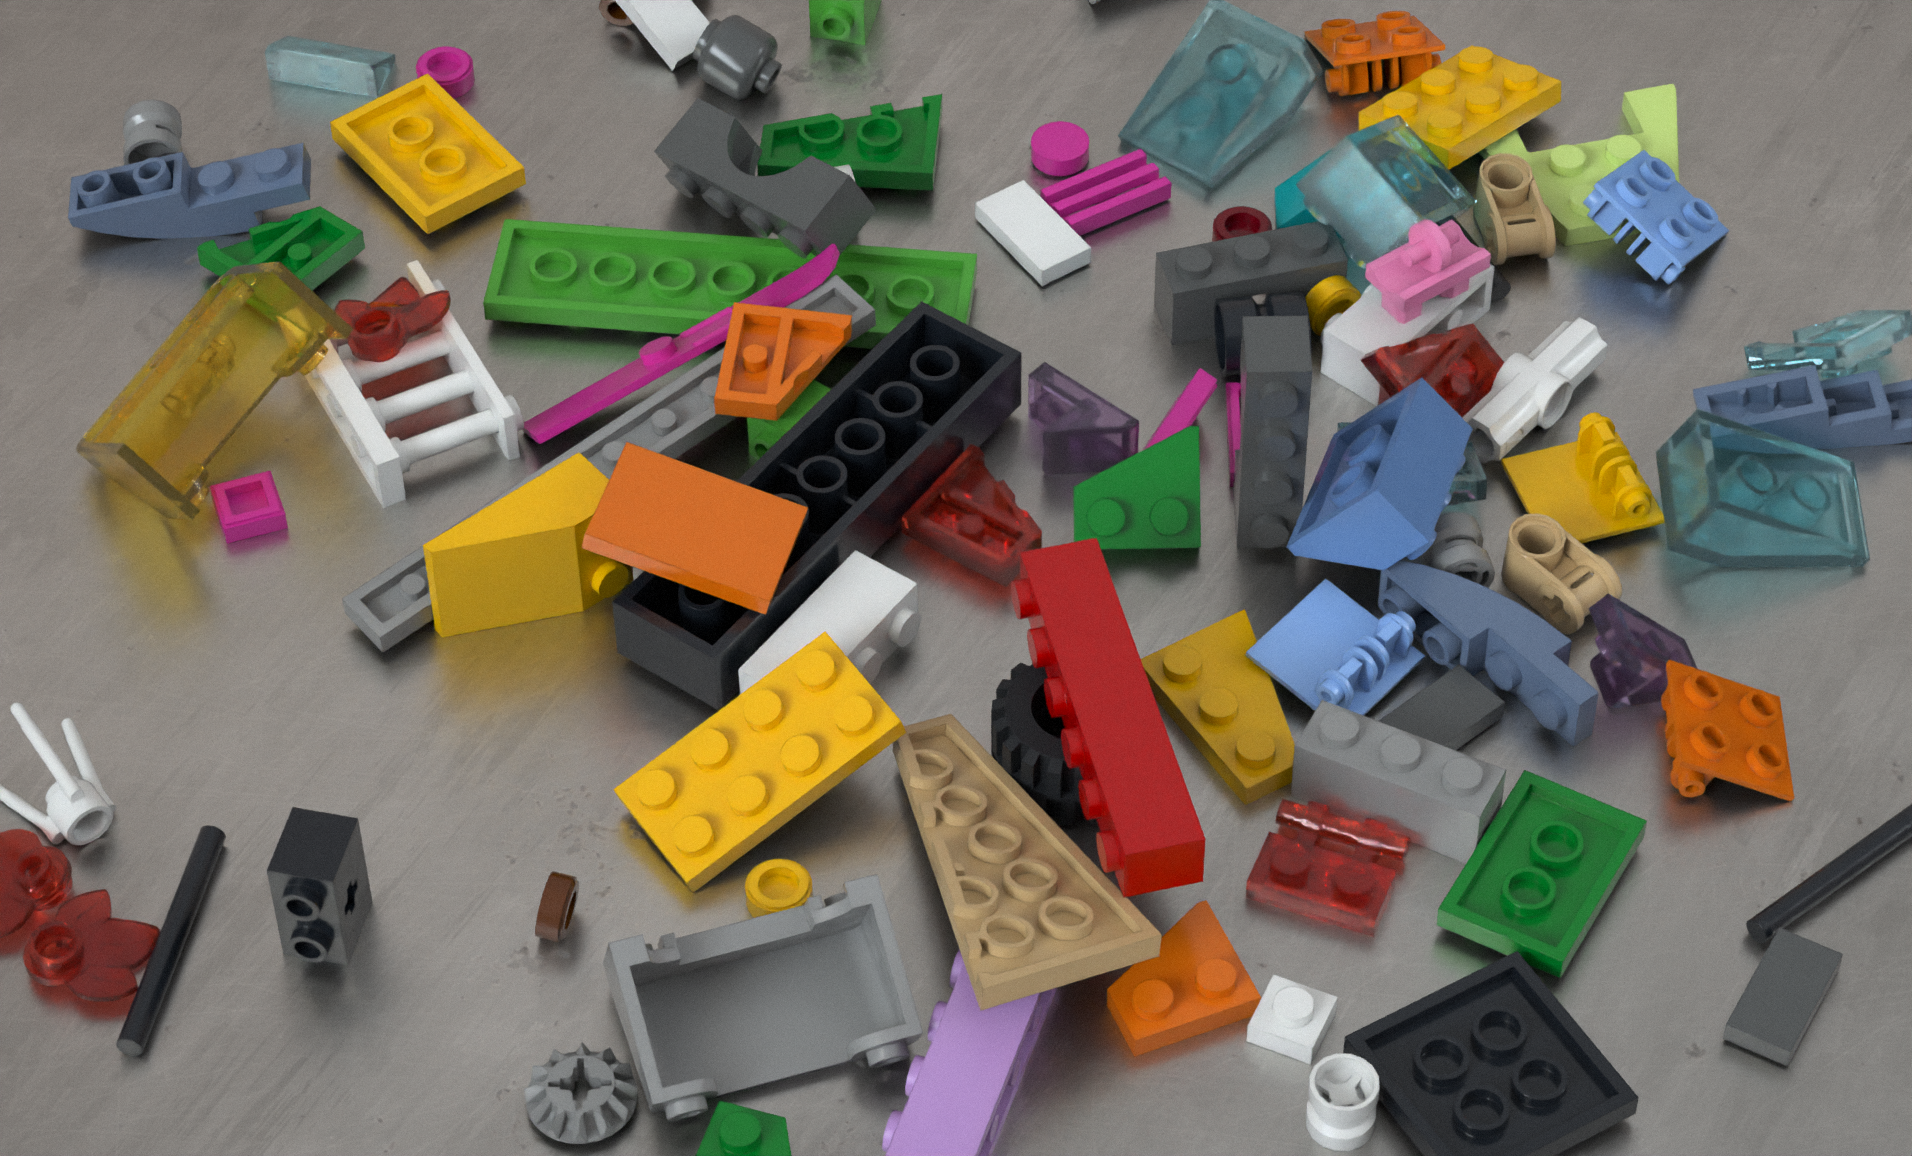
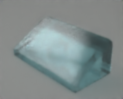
(328, 65)

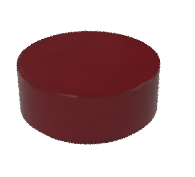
(1239, 222)

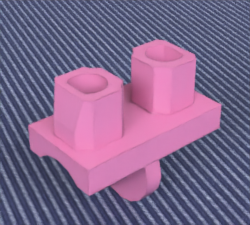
(1429, 265)

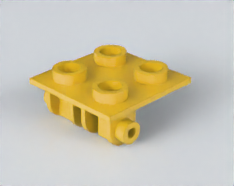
(1586, 484)

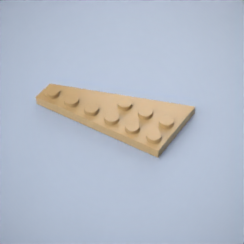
(1012, 881)

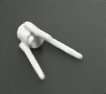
(75, 806)

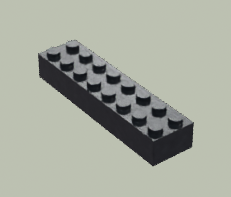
(857, 468)

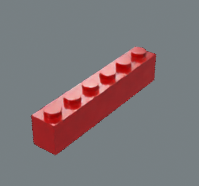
(1108, 719)

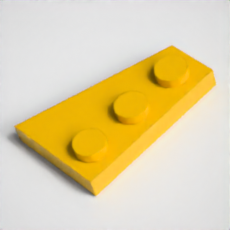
(1226, 706)

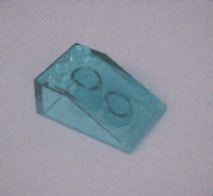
(1222, 93)
(1380, 187)
(1757, 498)

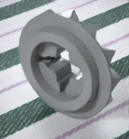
(607, 1103)

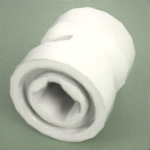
(1342, 1102)

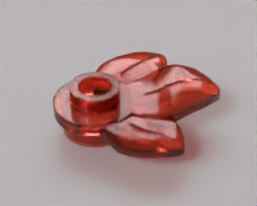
(391, 319)
(30, 878)
(94, 948)

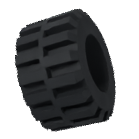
(1028, 745)

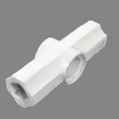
(1534, 388)

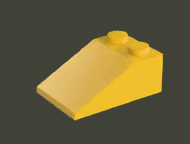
(523, 556)

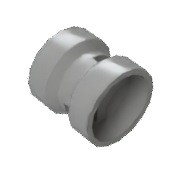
(151, 131)
(1460, 549)

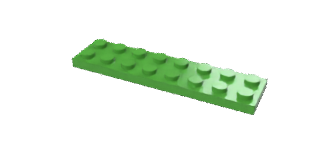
(681, 278)

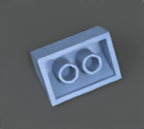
(1384, 482)

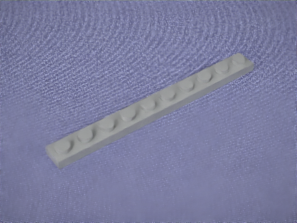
(665, 423)

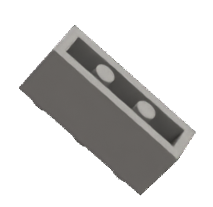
(1396, 778)

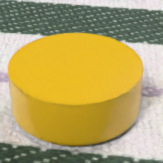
(1328, 298)
(777, 887)

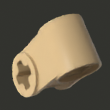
(1512, 210)
(1554, 572)

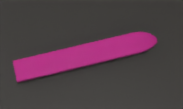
(667, 353)

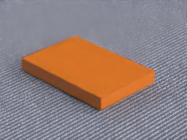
(695, 528)

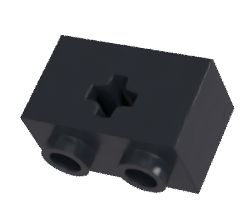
(320, 886)

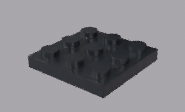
(1492, 1068)

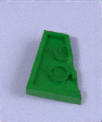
(881, 148)

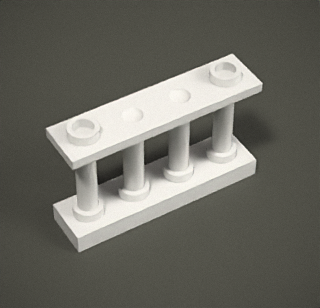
(363, 420)

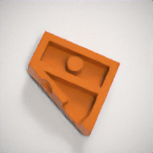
(774, 357)
(1186, 989)

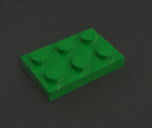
(1541, 873)

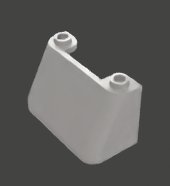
(764, 999)

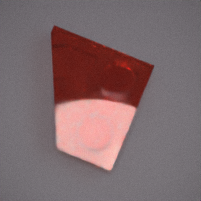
(1454, 363)
(973, 519)

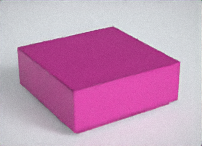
(248, 507)

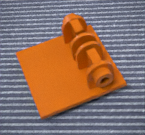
(1360, 47)
(1724, 733)

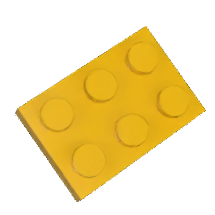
(1467, 103)
(428, 153)

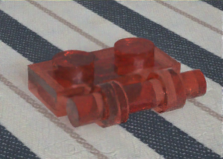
(1324, 882)

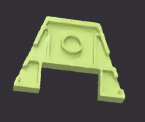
(1570, 171)

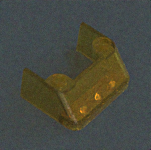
(206, 383)

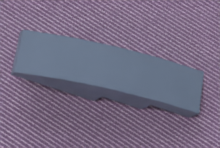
(1816, 412)

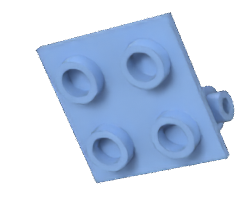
(1660, 209)
(1337, 651)

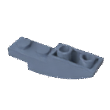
(176, 201)
(1489, 632)

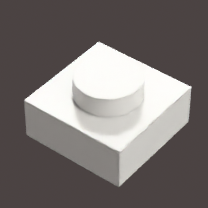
(1292, 1019)

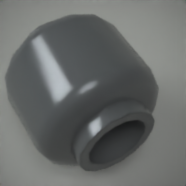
(737, 57)

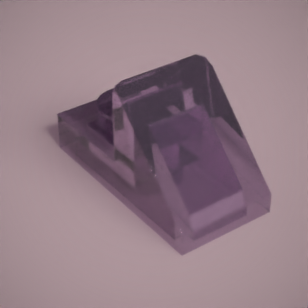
(1078, 425)
(1632, 654)

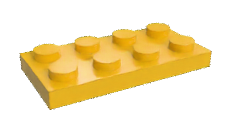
(759, 761)

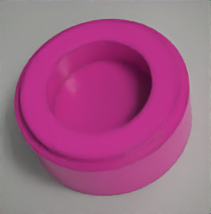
(449, 68)
(1060, 148)

